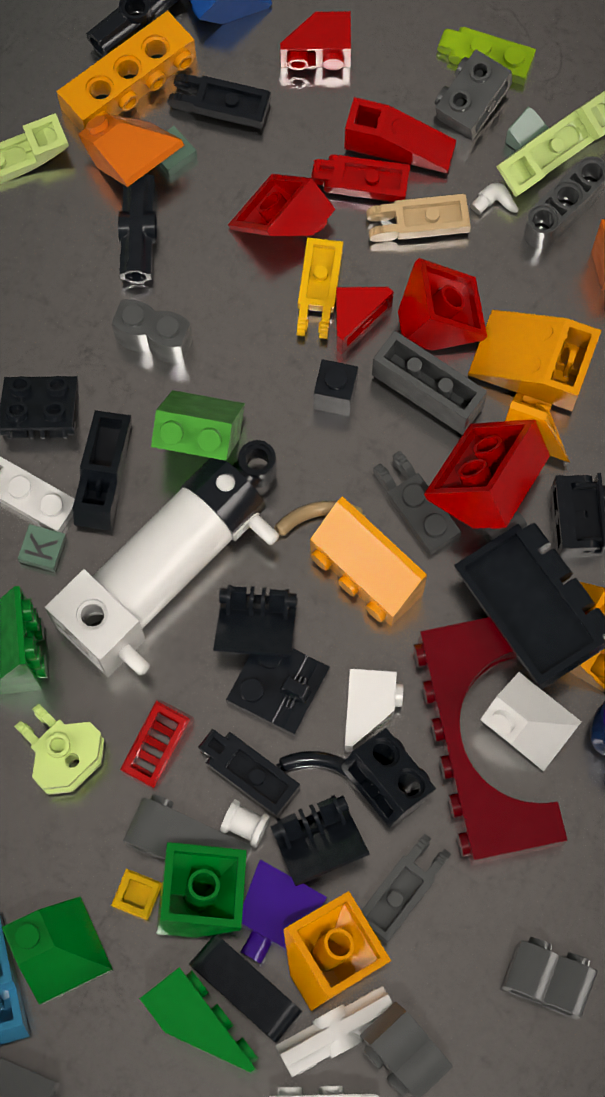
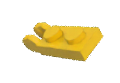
(319, 283)

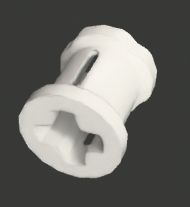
(245, 823)

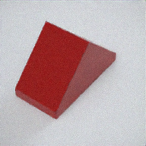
(358, 310)

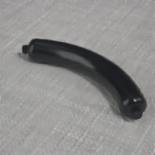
(312, 758)

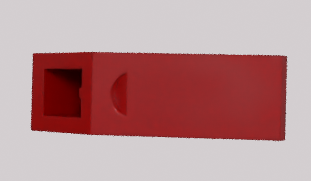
(395, 136)

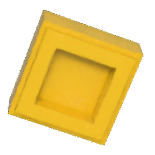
(137, 895)

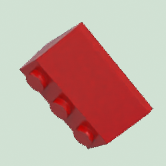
(489, 472)

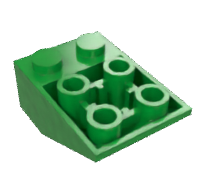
(20, 652)
(186, 1016)

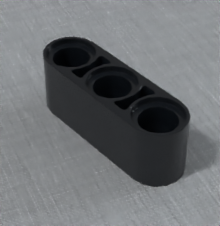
(245, 988)

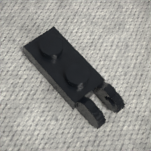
(221, 99)

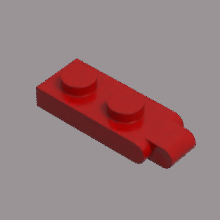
(362, 177)

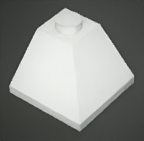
(530, 721)

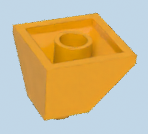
(332, 950)

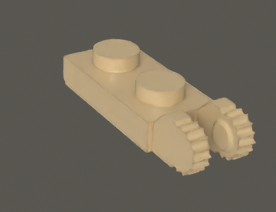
(420, 218)

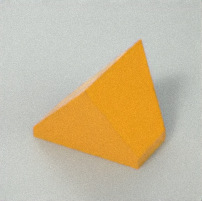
(529, 408)

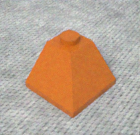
(127, 146)

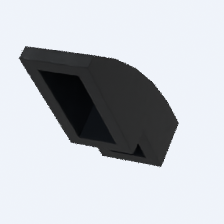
(102, 470)

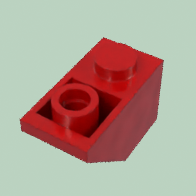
(319, 42)

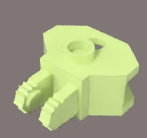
(59, 749)

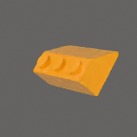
(367, 563)

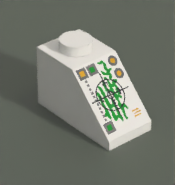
(370, 704)

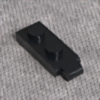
(249, 771)

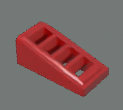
(158, 709)

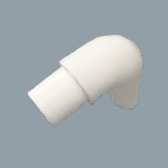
(490, 194)

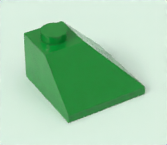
(201, 890)
(57, 949)

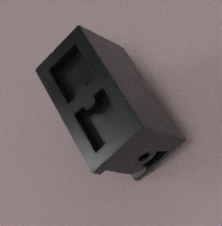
(579, 515)

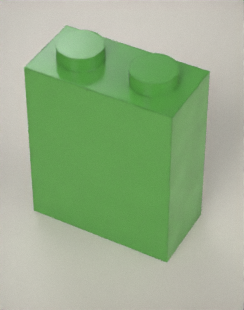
(198, 425)

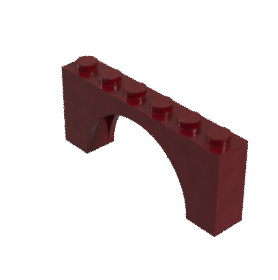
(490, 820)

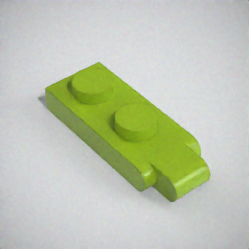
(509, 54)

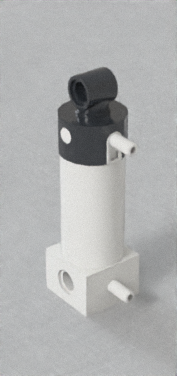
(163, 558)

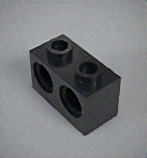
(382, 781)

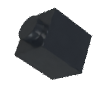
(335, 387)

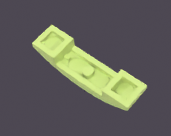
(554, 145)
(29, 150)

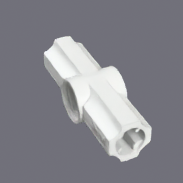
(333, 1032)

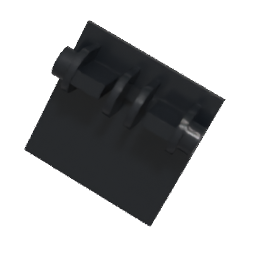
(38, 405)
(256, 622)
(319, 841)

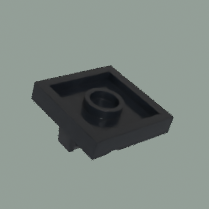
(279, 688)

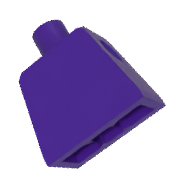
(271, 906)

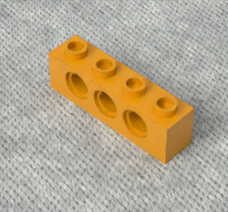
(105, 77)

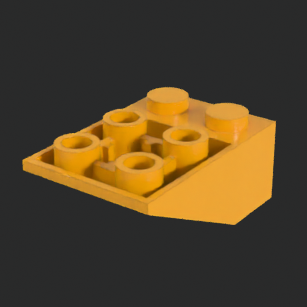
(536, 355)

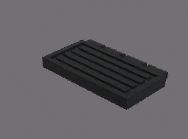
(531, 605)

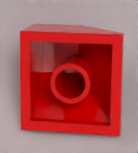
(284, 208)
(441, 307)

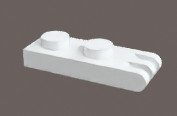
(34, 497)

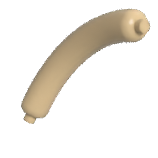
(305, 513)

